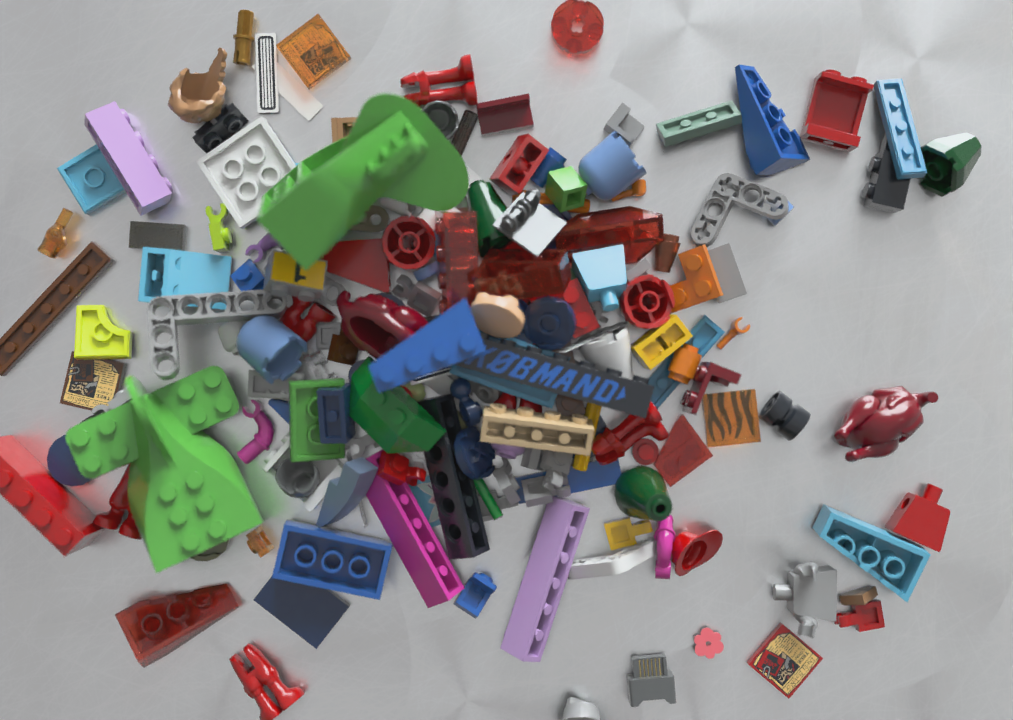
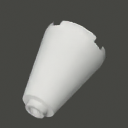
(610, 351)

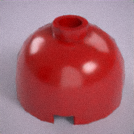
(408, 242)
(646, 302)

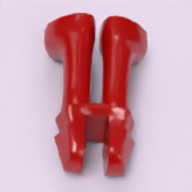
(461, 73)
(615, 442)

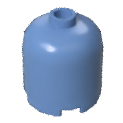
(610, 168)
(270, 348)

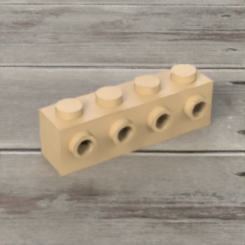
(536, 429)

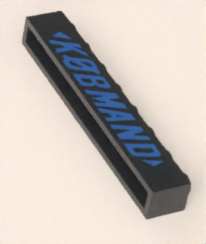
(562, 377)

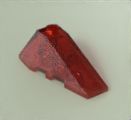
(166, 623)

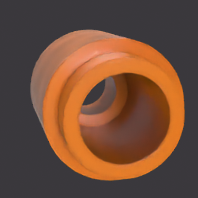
(684, 364)

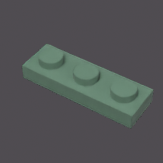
(699, 123)

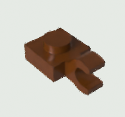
(342, 349)

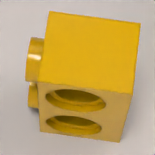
(660, 342)

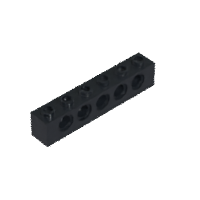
(452, 489)

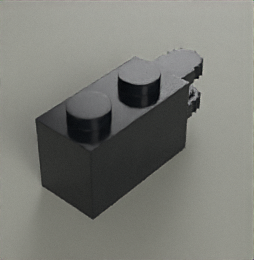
(884, 189)

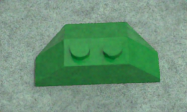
(391, 416)

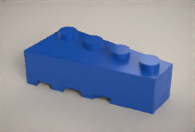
(434, 347)

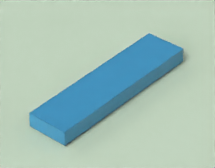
(899, 129)
(705, 335)

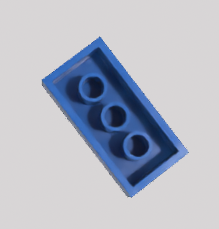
(332, 559)

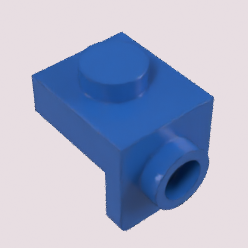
(248, 277)
(475, 594)

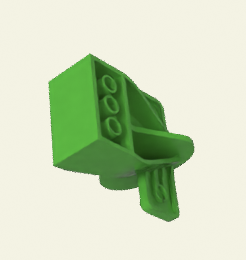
(387, 154)
(180, 479)

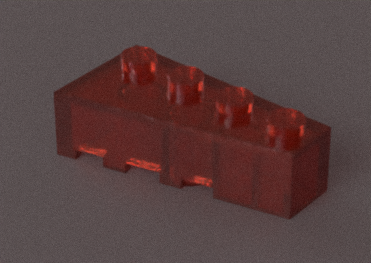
(456, 255)

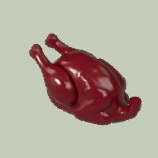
(377, 322)
(881, 422)

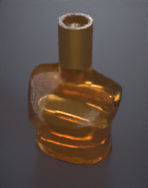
(52, 242)

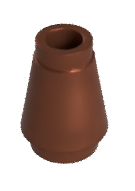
(666, 253)

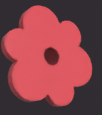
(710, 649)

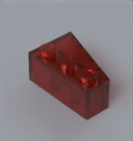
(522, 274)

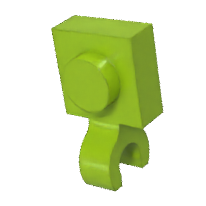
(220, 235)

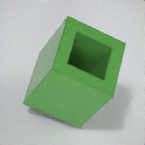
(566, 189)

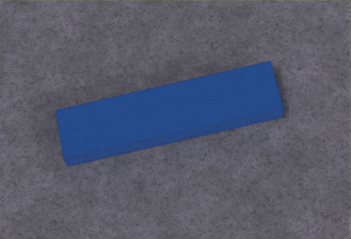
(594, 477)

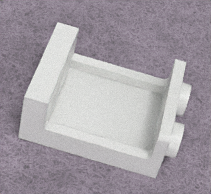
(328, 470)

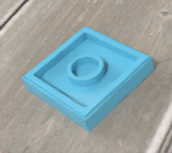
(91, 180)

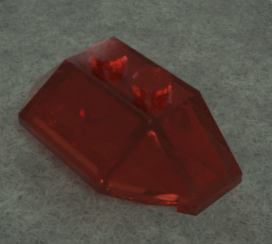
(631, 226)

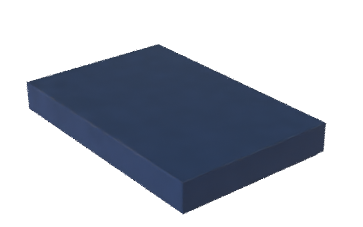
(302, 608)

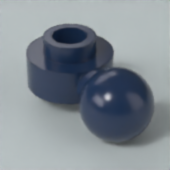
(469, 410)

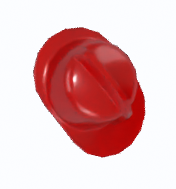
(694, 550)

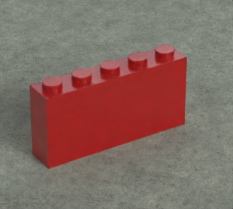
(44, 499)

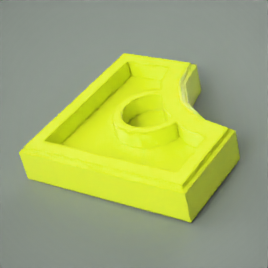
(98, 337)

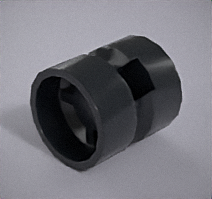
(781, 413)

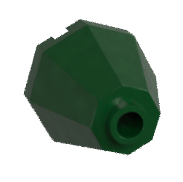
(949, 162)

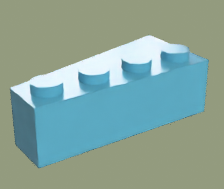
(880, 553)

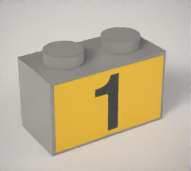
(287, 277)

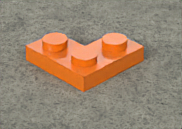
(701, 279)

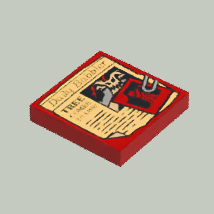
(784, 660)

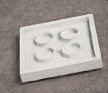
(246, 169)

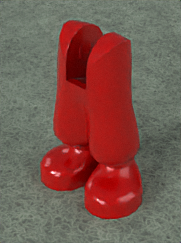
(306, 327)
(119, 504)

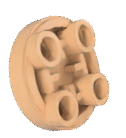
(497, 315)

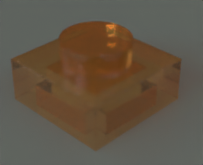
(259, 542)

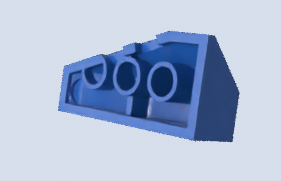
(766, 136)

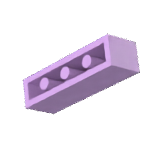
(128, 158)

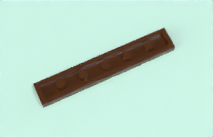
(52, 305)

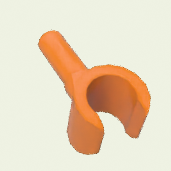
(638, 189)
(732, 333)

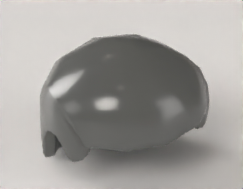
(443, 117)
(297, 478)

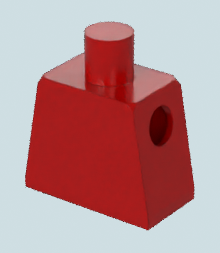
(921, 518)

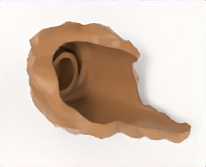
(199, 95)

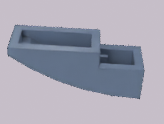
(346, 491)

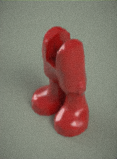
(262, 674)

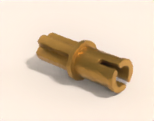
(243, 38)

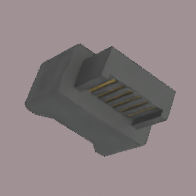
(650, 680)

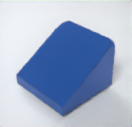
(281, 408)

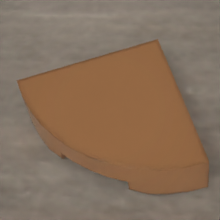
(858, 596)

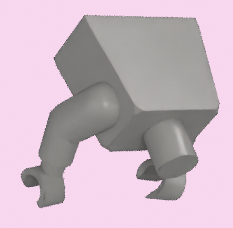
(809, 595)

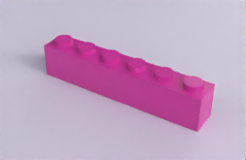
(413, 539)

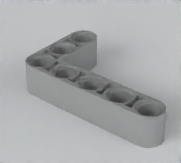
(204, 315)

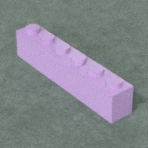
(544, 579)

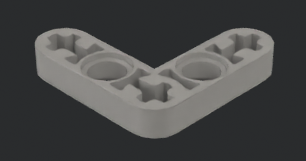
(728, 198)

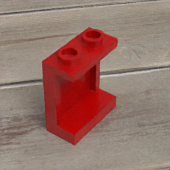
(835, 110)

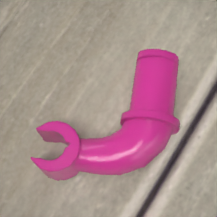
(261, 439)
(664, 537)

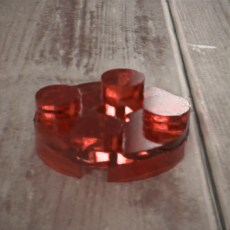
(578, 11)

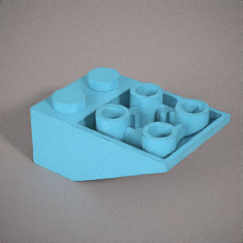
(182, 273)

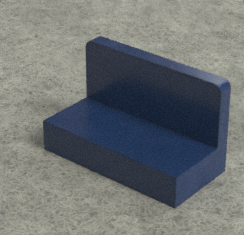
(333, 415)

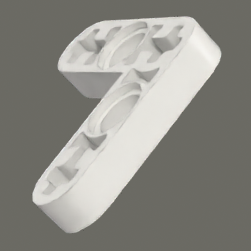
(614, 563)

